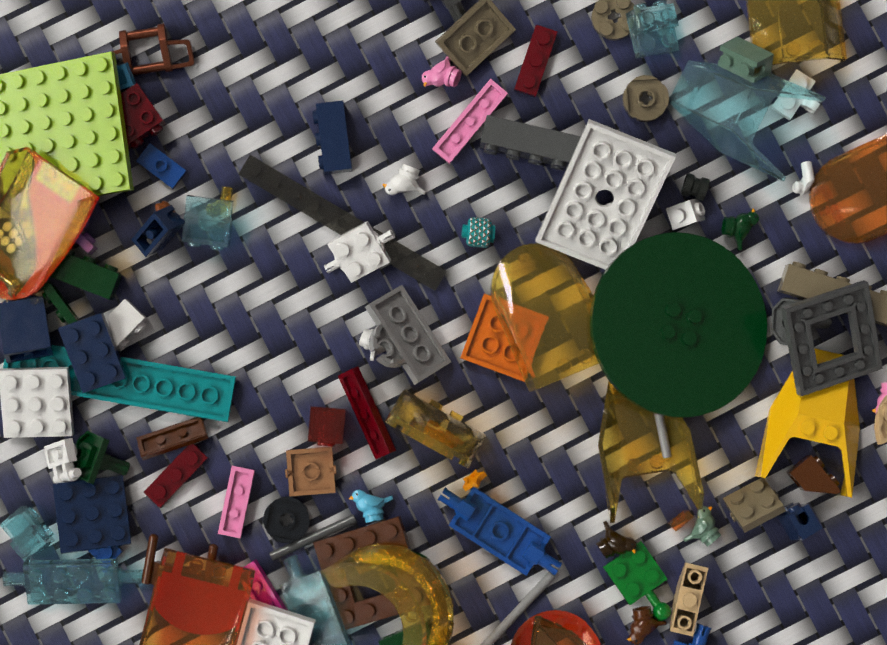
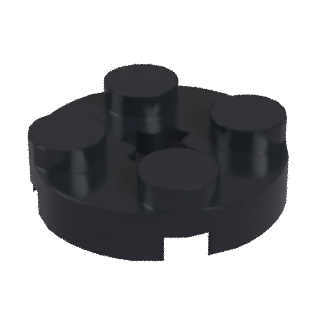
(276, 528)

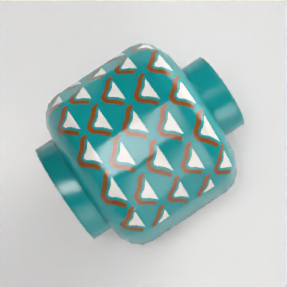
(478, 232)

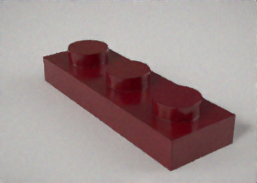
(535, 61)
(176, 475)

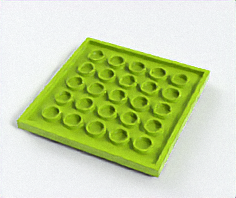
(71, 119)

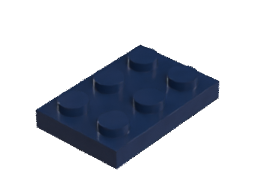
(92, 352)

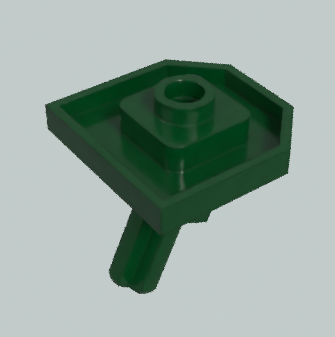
(93, 456)

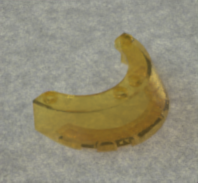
(407, 582)

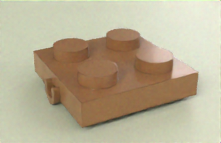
(310, 471)

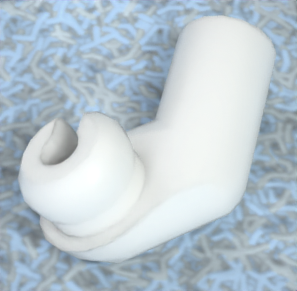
(807, 180)

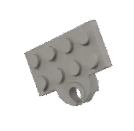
(405, 336)

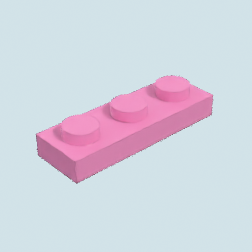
(236, 501)

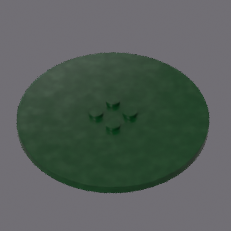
(678, 325)

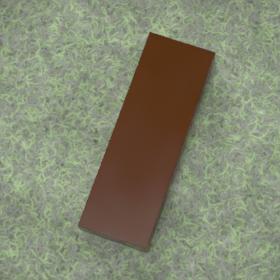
(172, 438)

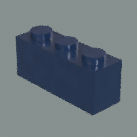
(332, 137)

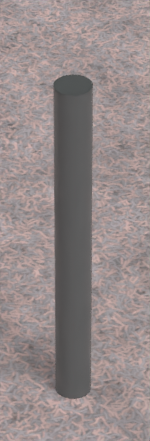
(315, 536)

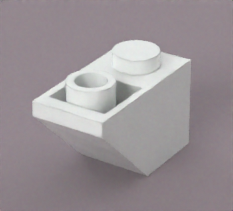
(124, 322)

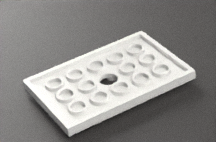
(609, 162)

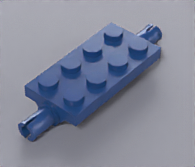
(499, 531)

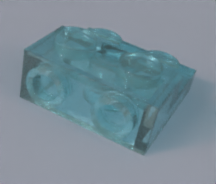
(653, 29)
(207, 222)

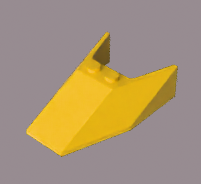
(821, 417)

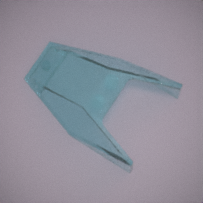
(732, 108)

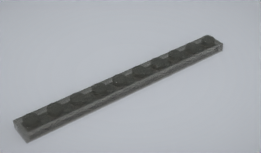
(337, 219)

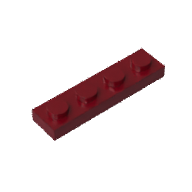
(366, 412)

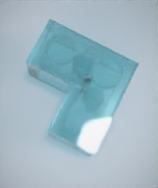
(27, 533)

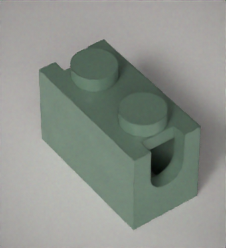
(746, 59)

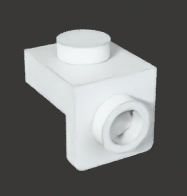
(686, 213)

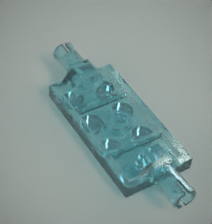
(72, 581)
(312, 598)

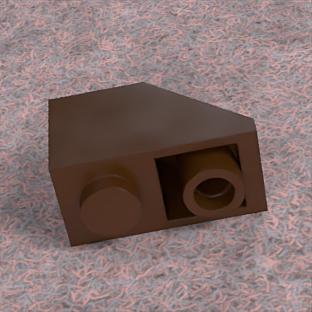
(811, 477)

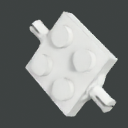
(359, 251)

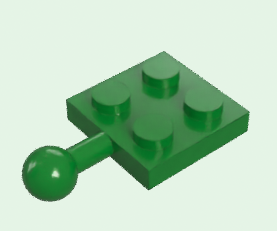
(638, 576)

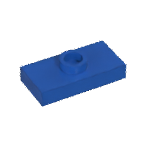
(161, 166)

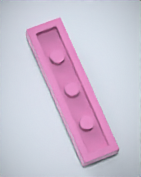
(469, 121)

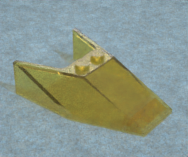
(632, 448)

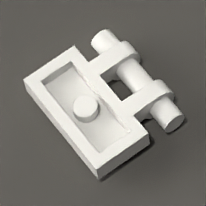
(61, 458)

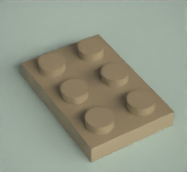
(475, 36)

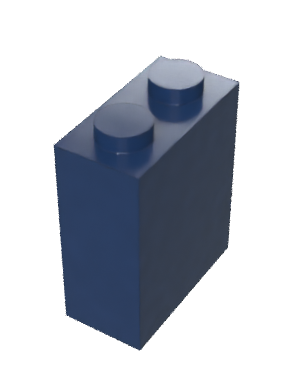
(25, 329)

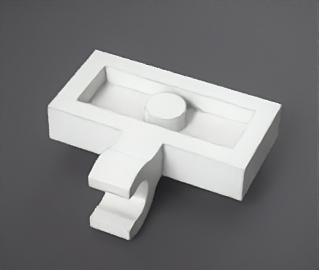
(788, 106)

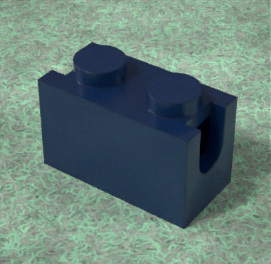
(161, 226)
(799, 521)

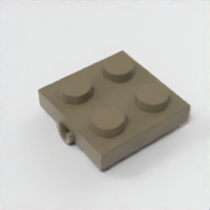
(754, 504)

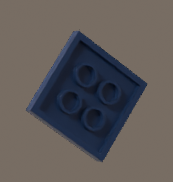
(91, 514)

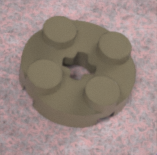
(607, 27)
(654, 89)

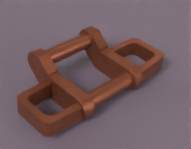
(166, 64)

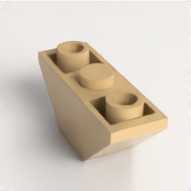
(688, 599)

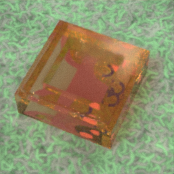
(680, 520)

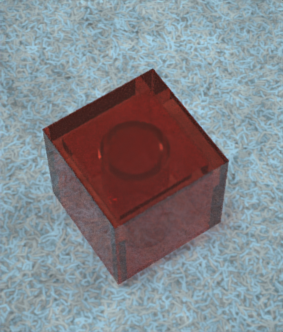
(327, 426)

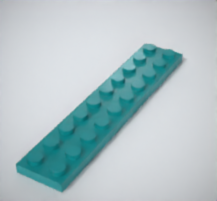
(153, 386)

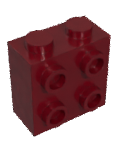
(139, 116)

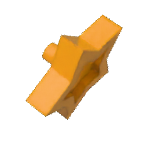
(473, 480)

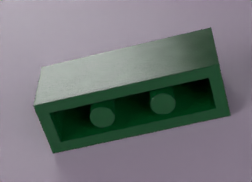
(88, 276)

